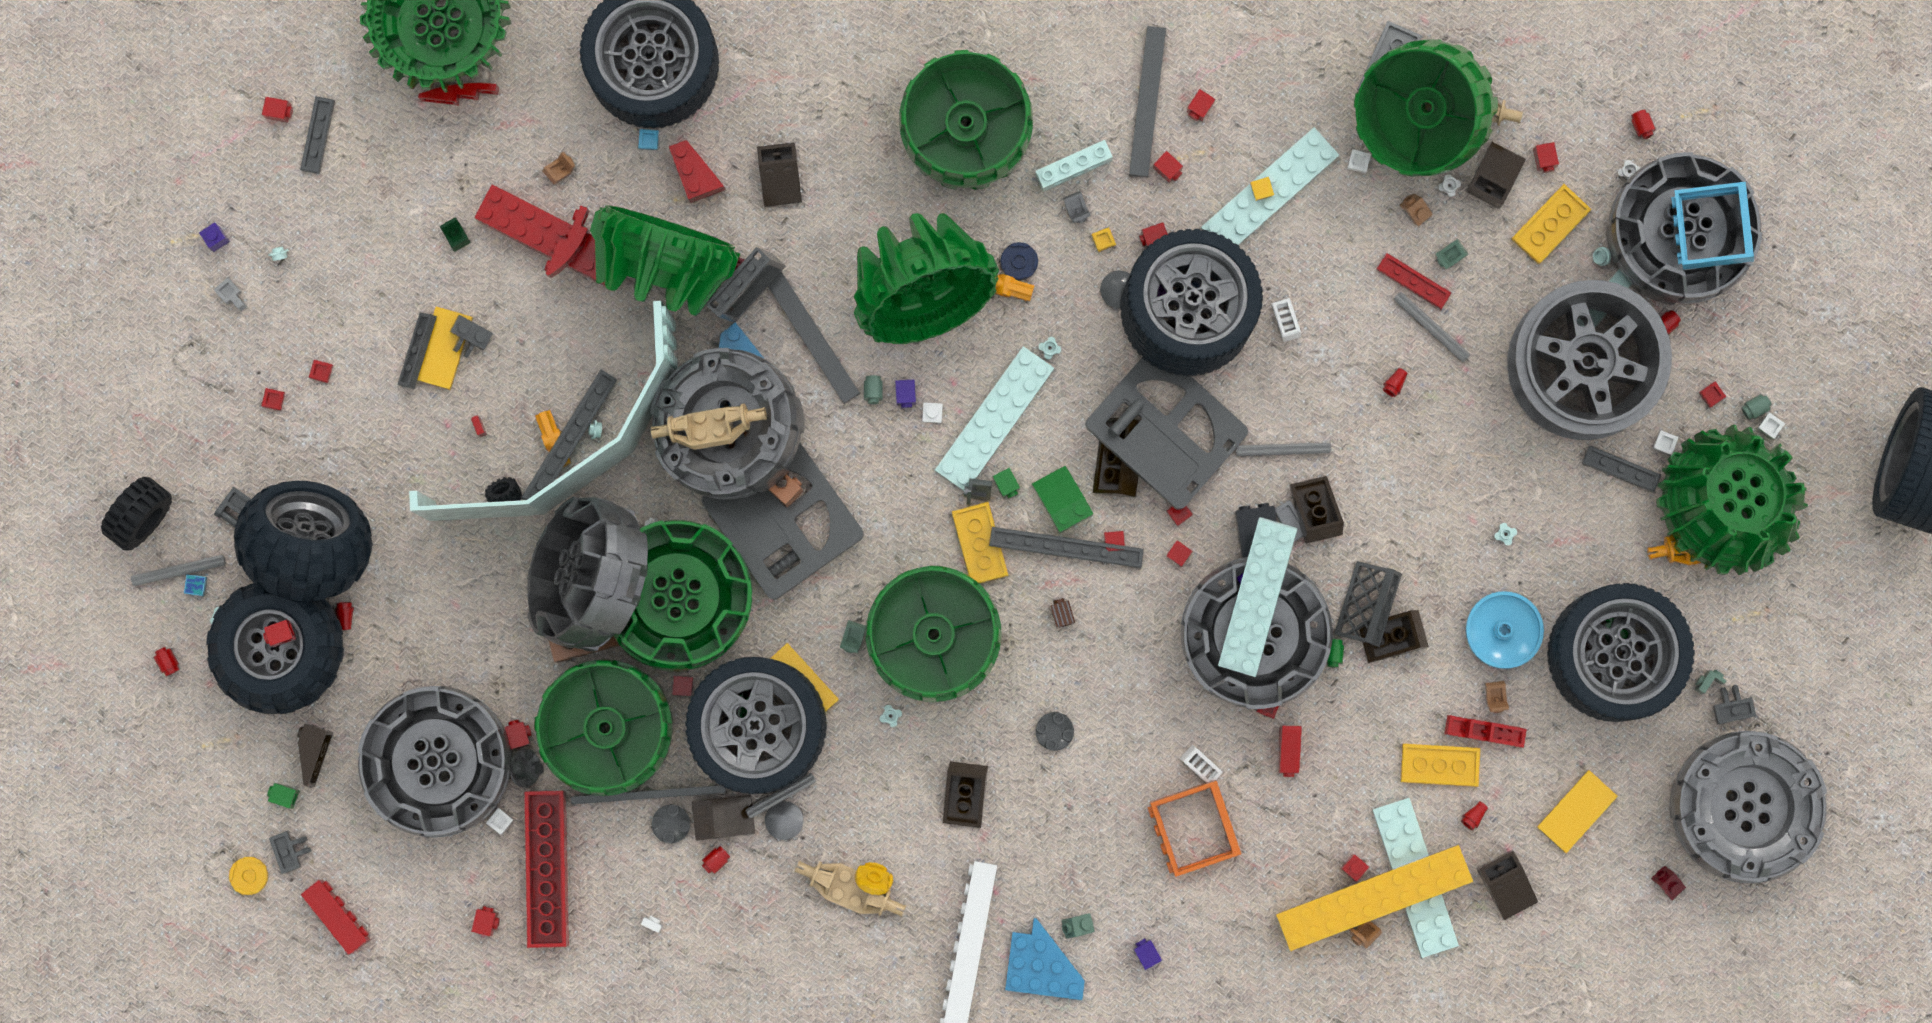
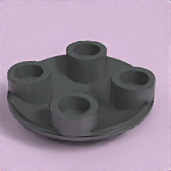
(1113, 287)
(1054, 731)
(670, 823)

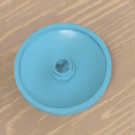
(1504, 630)

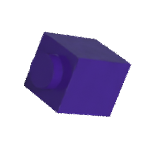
(214, 237)
(905, 393)
(1147, 953)

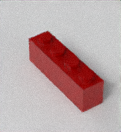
(335, 916)

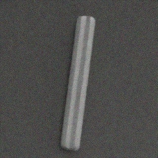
(780, 795)

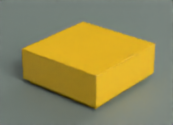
(1262, 188)
(1103, 239)

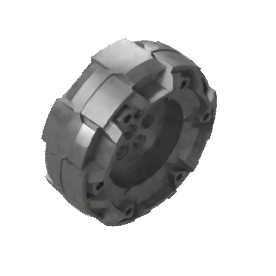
(1651, 255)
(756, 460)
(586, 573)
(1297, 651)
(475, 777)
(1791, 811)

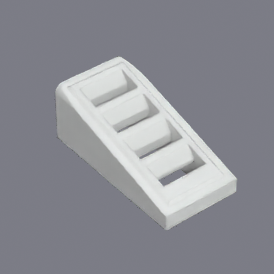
(1290, 335)
(1190, 753)

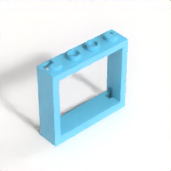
(1712, 191)

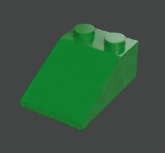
(1062, 499)

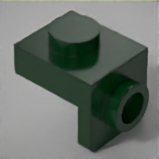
(455, 234)

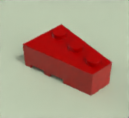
(694, 173)

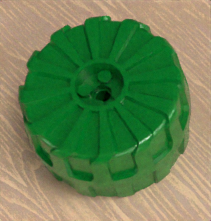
(972, 89)
(1394, 115)
(929, 601)
(572, 720)

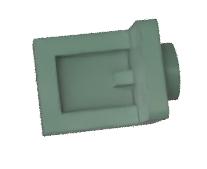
(1451, 254)
(853, 637)
(1705, 681)
(1077, 926)

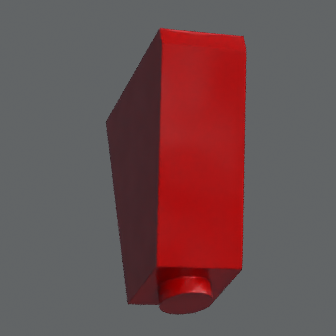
(1289, 750)

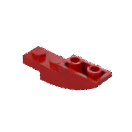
(566, 251)

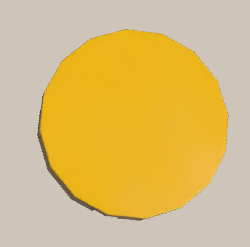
(248, 875)
(873, 878)

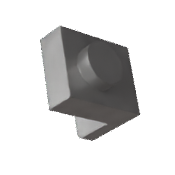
(1076, 207)
(978, 490)

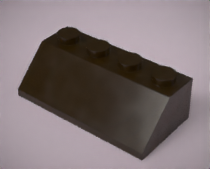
(1111, 473)

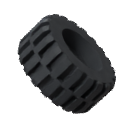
(136, 513)

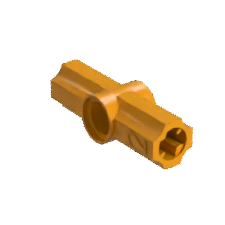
(1009, 286)
(549, 430)

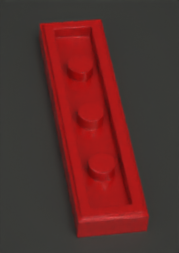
(1413, 281)

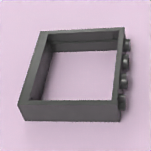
(745, 285)

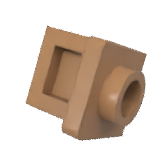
(559, 168)
(1416, 209)
(1496, 696)
(1365, 934)

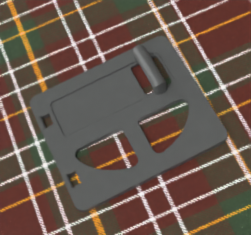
(1156, 445)
(763, 525)

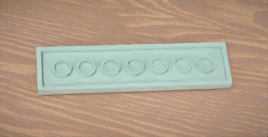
(1287, 177)
(994, 418)
(1257, 596)
(1404, 845)

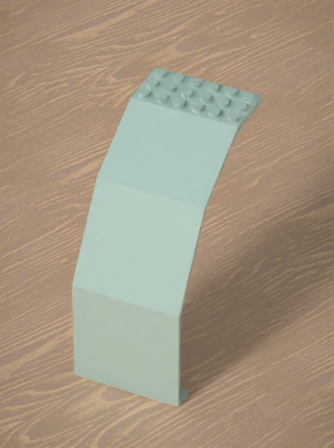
(589, 468)

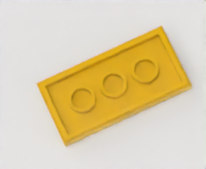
(1551, 224)
(440, 359)
(974, 533)
(790, 657)
(1440, 765)
(1577, 811)

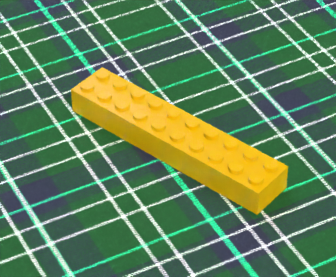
(1374, 897)

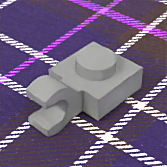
(229, 293)

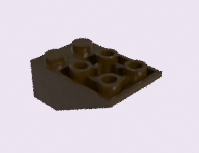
(779, 174)
(1496, 175)
(1507, 884)

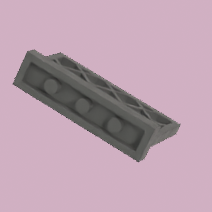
(1382, 604)

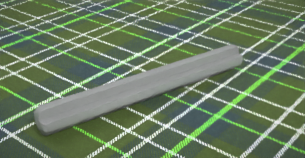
(1431, 326)
(1283, 449)
(178, 570)

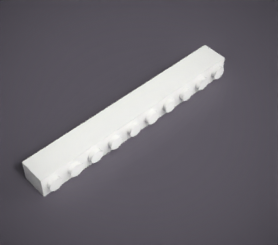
(970, 942)

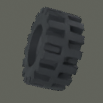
(503, 490)

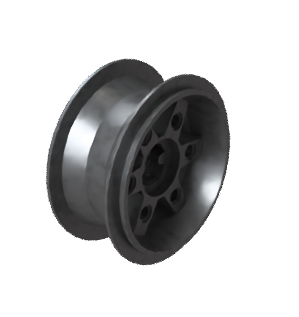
(1648, 377)

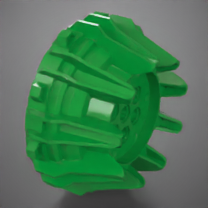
(412, 55)
(660, 255)
(922, 282)
(1696, 509)

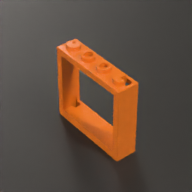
(1226, 823)

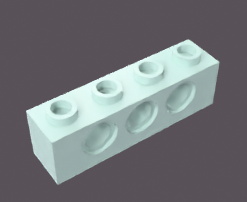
(1073, 165)

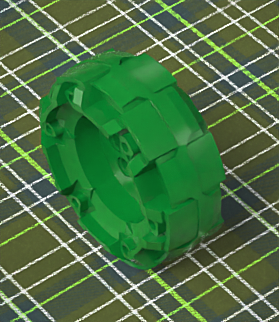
(722, 599)

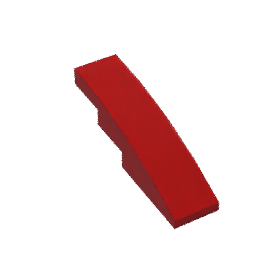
(454, 93)
(1485, 731)

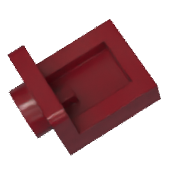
(1668, 882)

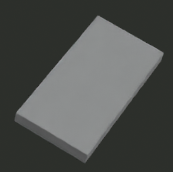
(1391, 37)

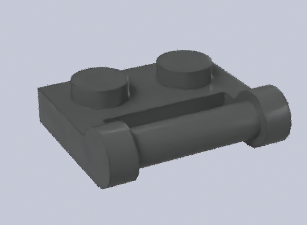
(236, 501)

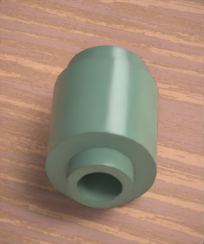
(873, 389)
(1756, 407)

